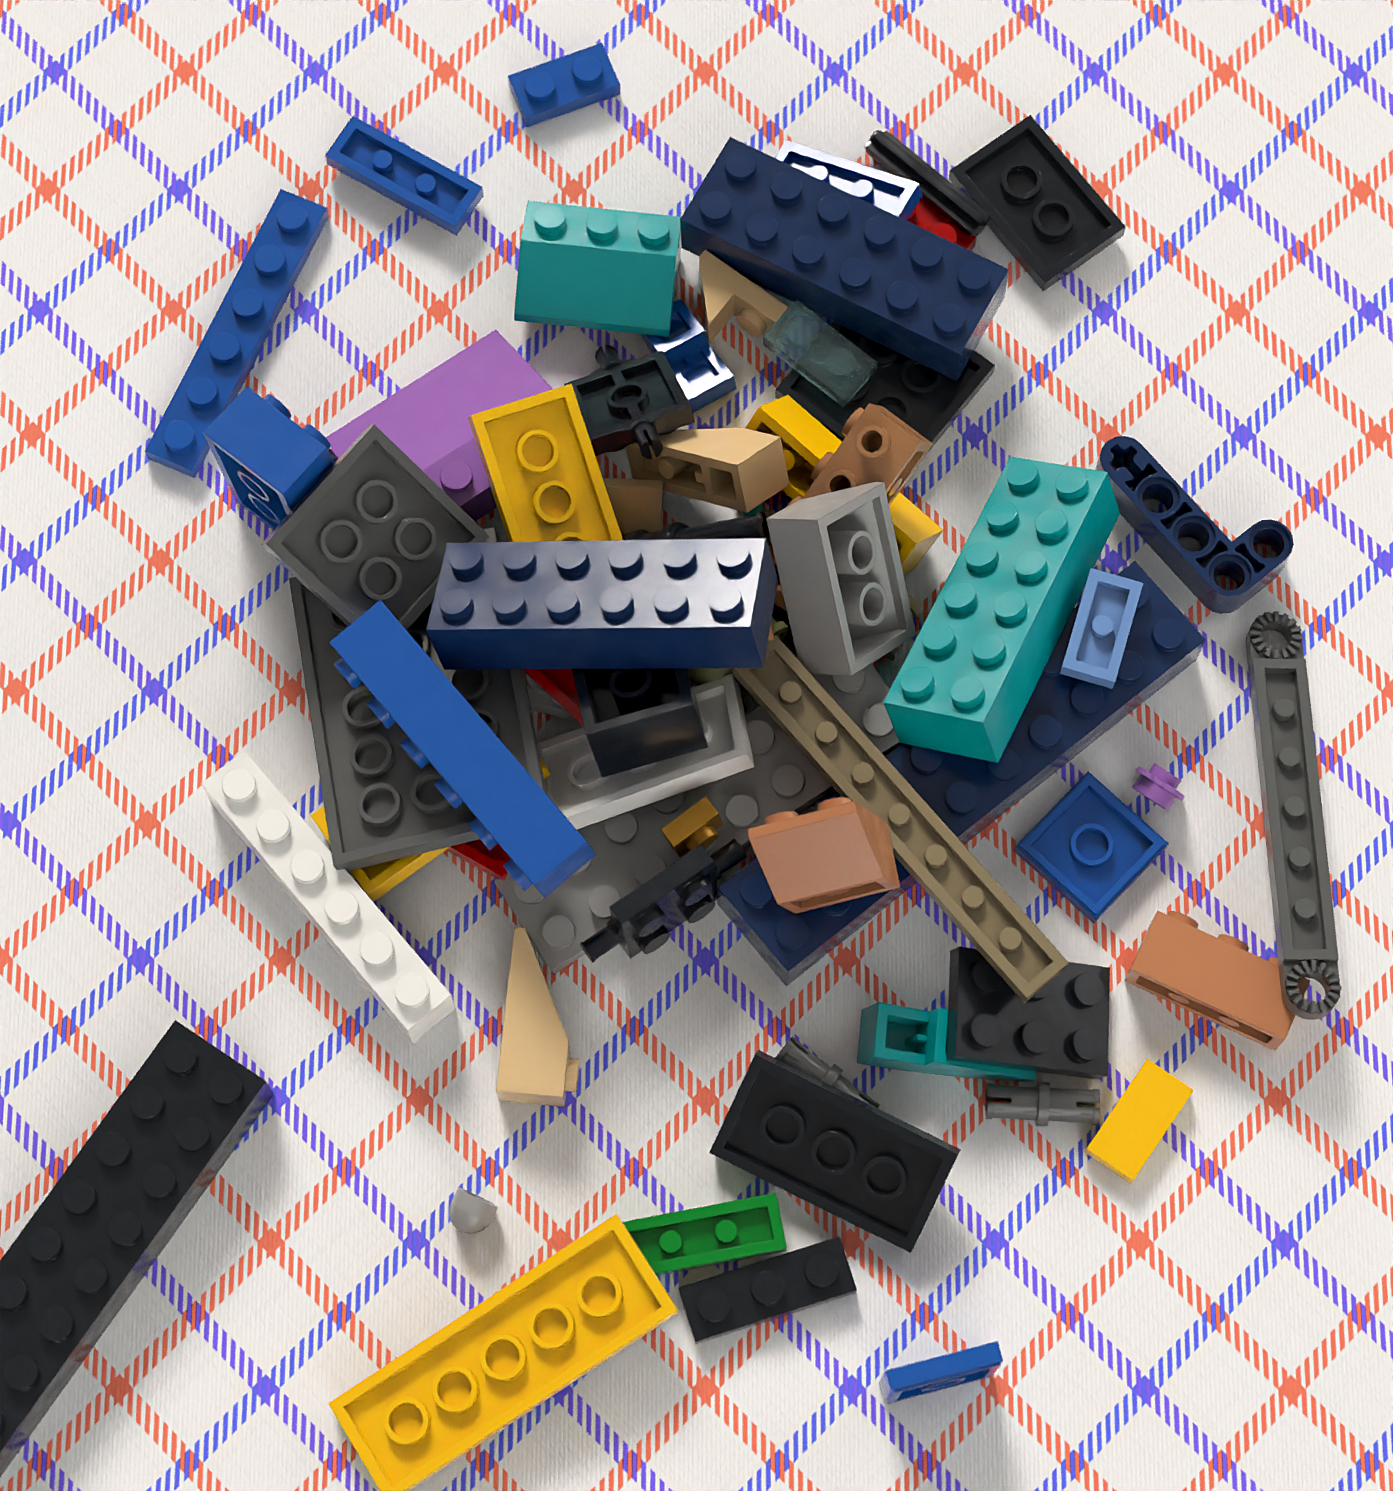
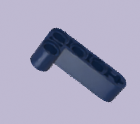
(1187, 519)

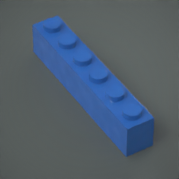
(462, 749)

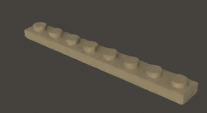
(917, 834)

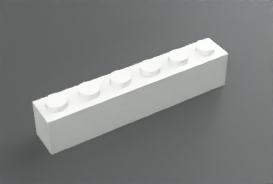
(329, 896)

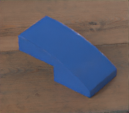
(692, 359)

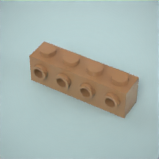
(874, 450)

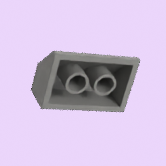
(841, 579)

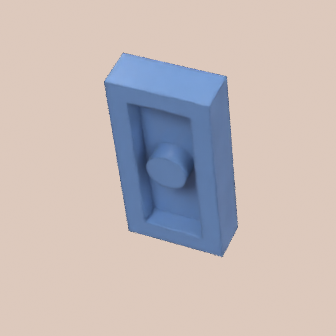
(1101, 628)

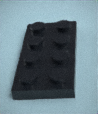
(834, 1151)

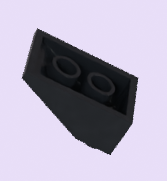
(638, 716)

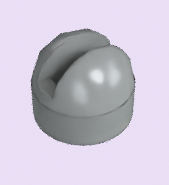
(471, 1212)

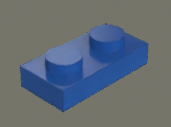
(564, 85)

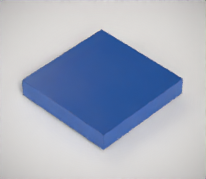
(1090, 847)
(940, 1372)

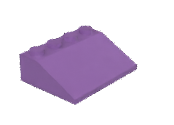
(432, 421)

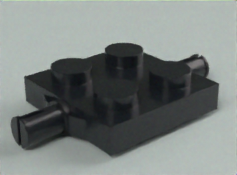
(631, 402)
(664, 902)

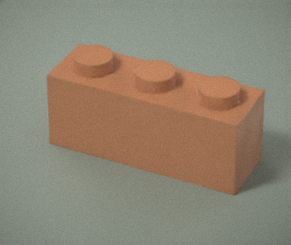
(1213, 978)

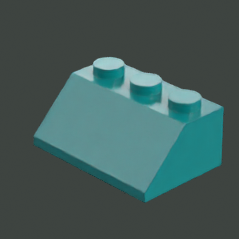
(598, 268)

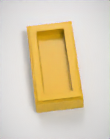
(1139, 1121)

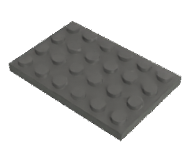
(371, 788)

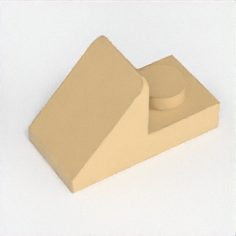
(729, 294)

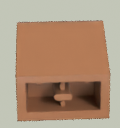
(825, 855)

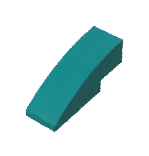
(917, 1042)

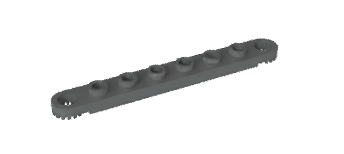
(1293, 816)

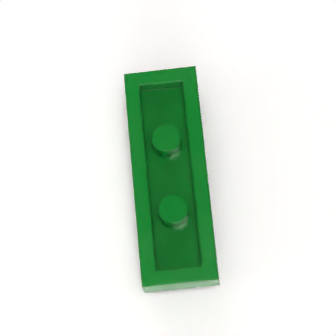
(710, 1234)

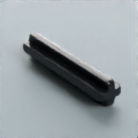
(934, 187)

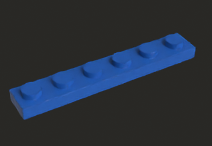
(237, 331)

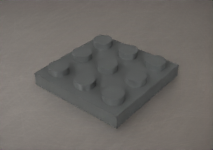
(372, 533)

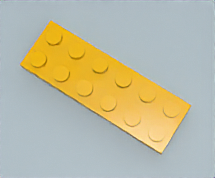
(503, 1357)

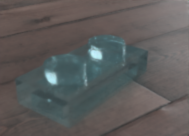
(820, 353)

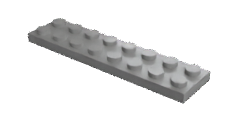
(634, 848)

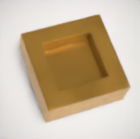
(693, 828)

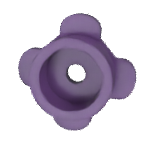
(1158, 786)

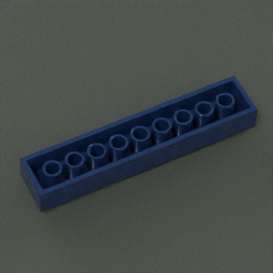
(973, 792)

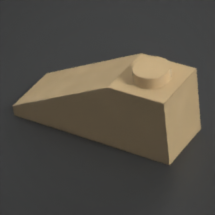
(716, 466)
(534, 1045)

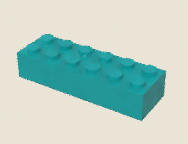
(1002, 609)

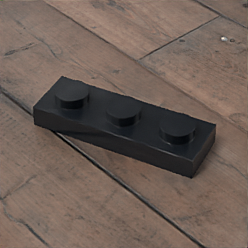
(767, 1290)

